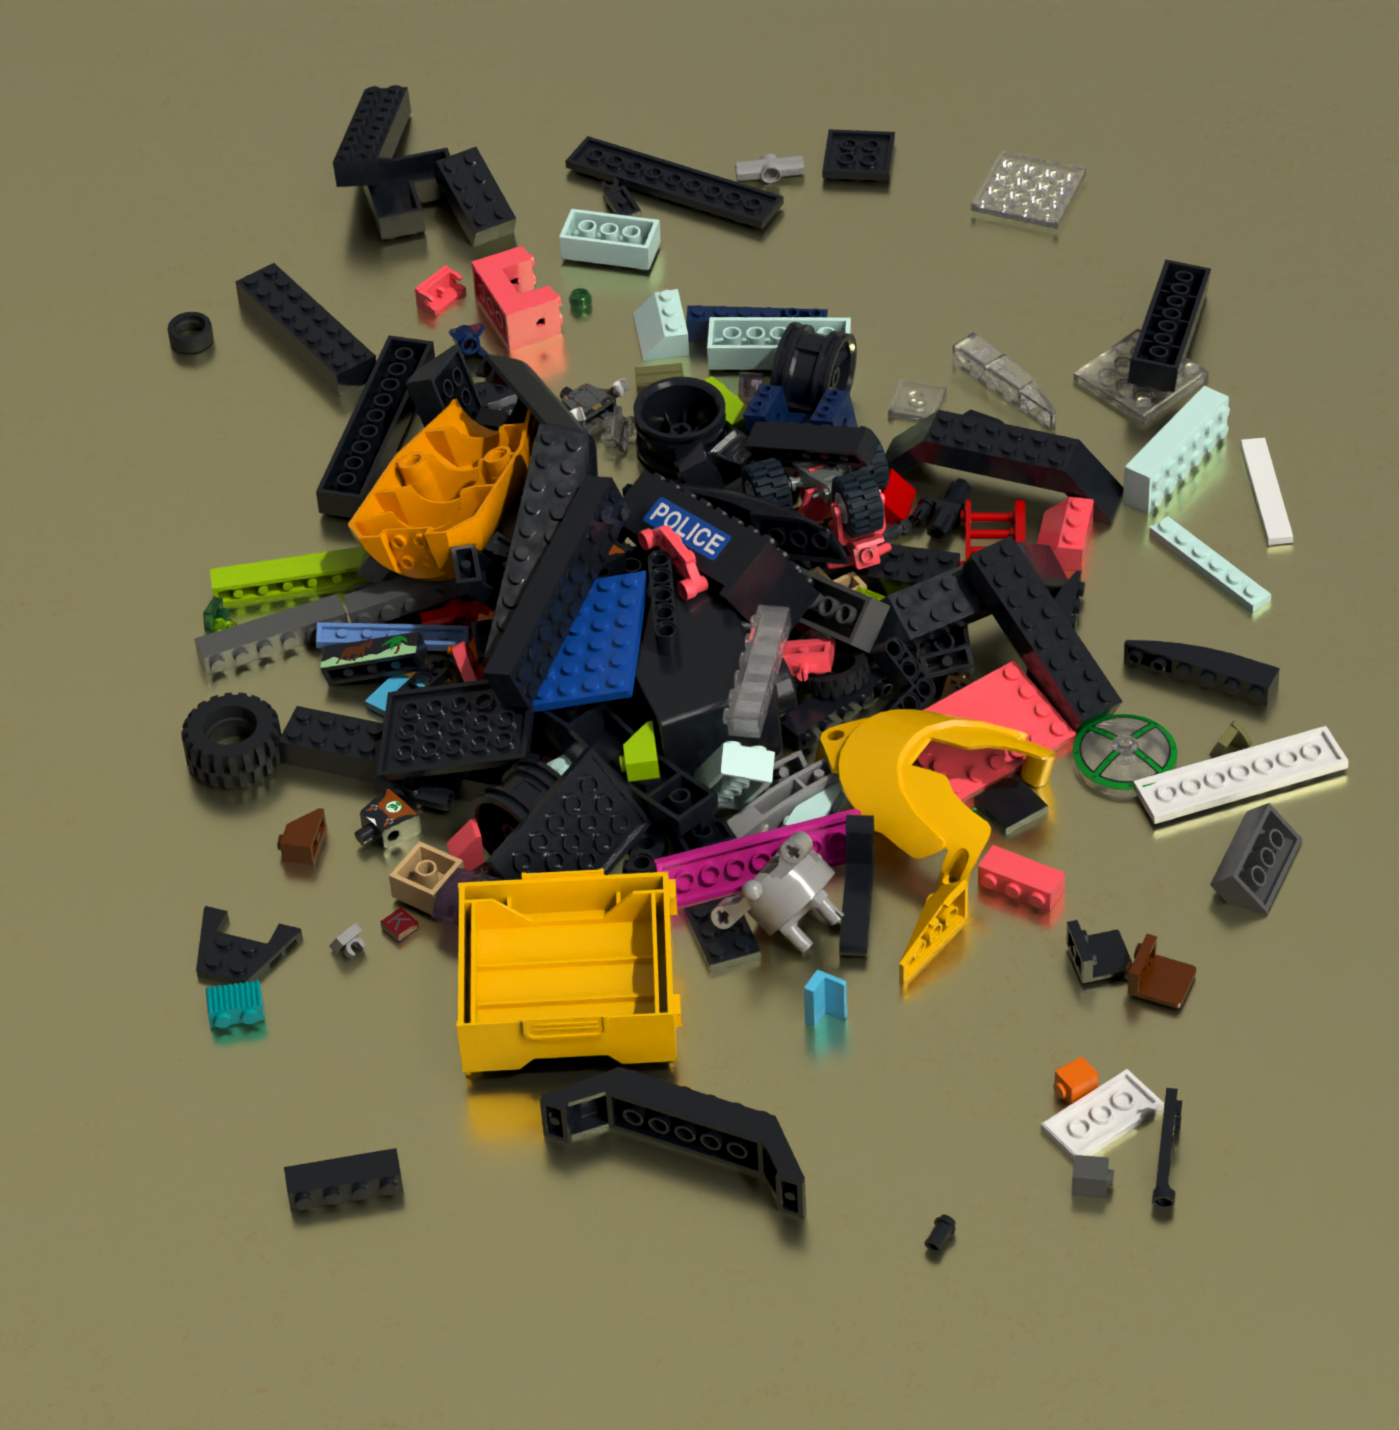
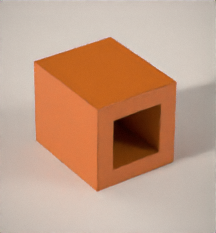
(1075, 1080)

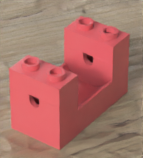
(508, 298)

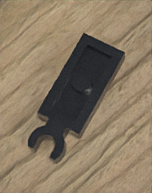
(620, 199)

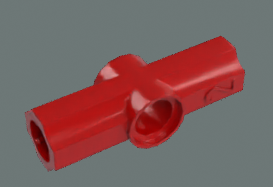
(455, 613)

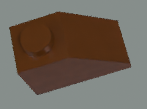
(303, 838)

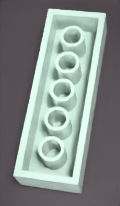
(753, 341)
(1176, 450)

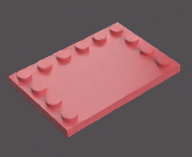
(1002, 699)

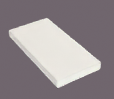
(1102, 1116)

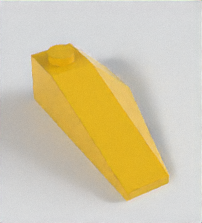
(939, 919)

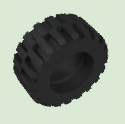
(237, 762)

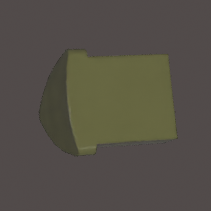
(1235, 736)

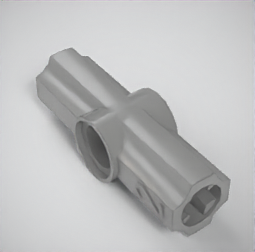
(769, 168)

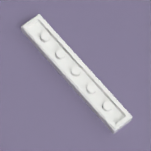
(1266, 491)

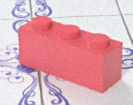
(1021, 878)

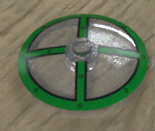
(1122, 750)

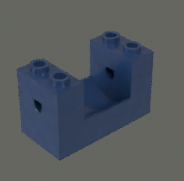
(770, 405)

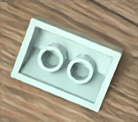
(661, 326)

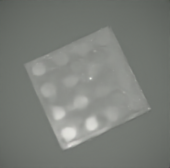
(1028, 189)
(1109, 376)

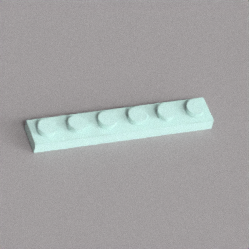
(1210, 564)

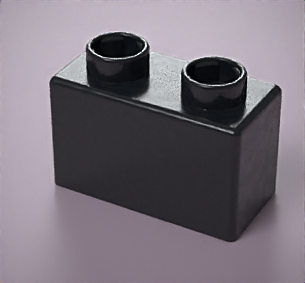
(691, 688)

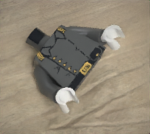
(591, 403)

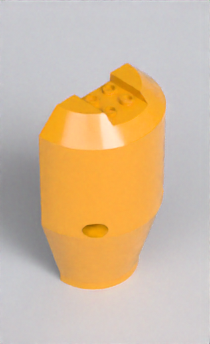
(443, 493)

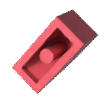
(467, 845)

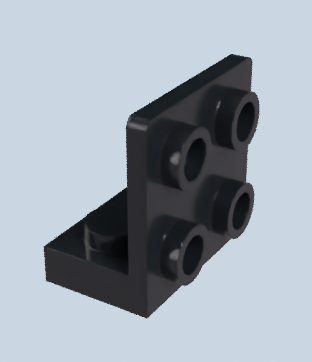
(1097, 954)

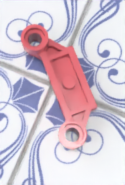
(681, 558)

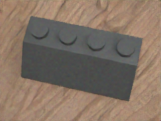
(1256, 860)

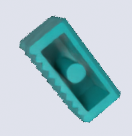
(235, 1004)

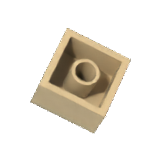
(422, 875)

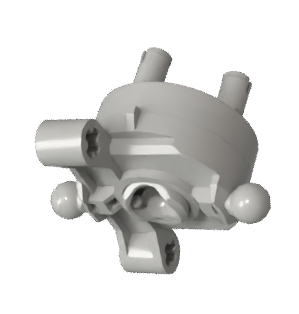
(784, 893)

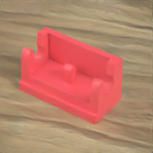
(439, 290)

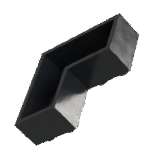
(404, 187)

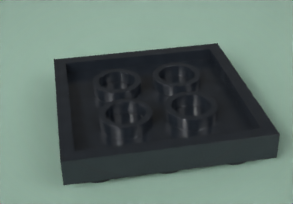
(858, 155)

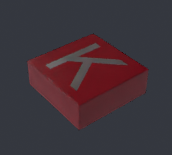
(399, 924)

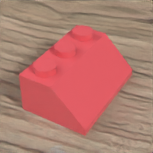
(1068, 530)

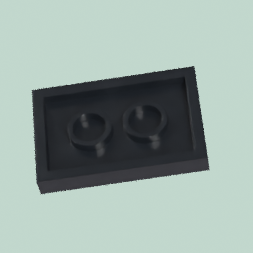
(721, 946)

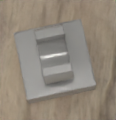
(346, 939)

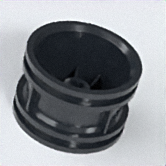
(811, 363)
(677, 405)

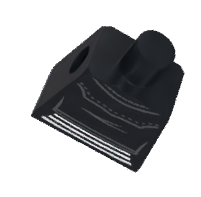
(731, 454)

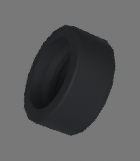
(191, 343)

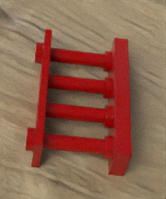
(1015, 517)

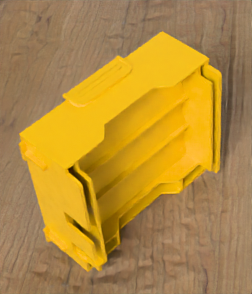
(566, 969)

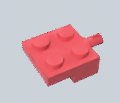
(809, 656)

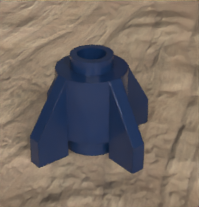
(468, 338)

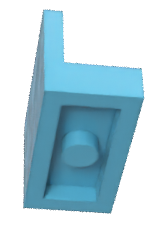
(824, 995)

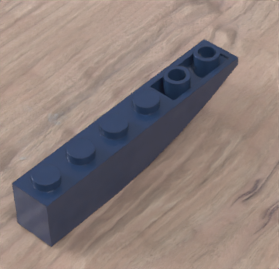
(698, 316)

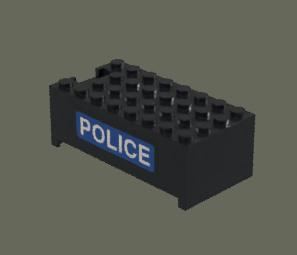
(724, 549)

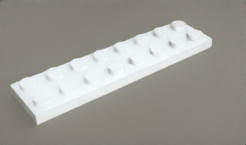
(1240, 774)

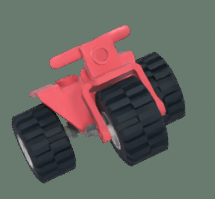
(840, 492)

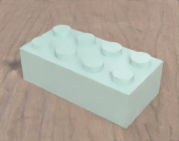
(610, 239)
(737, 773)

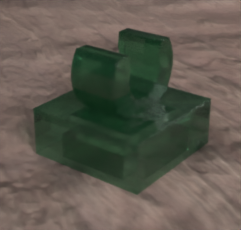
(214, 611)

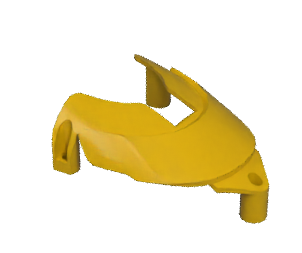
(914, 803)

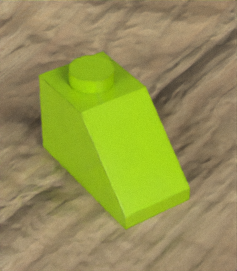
(641, 755)

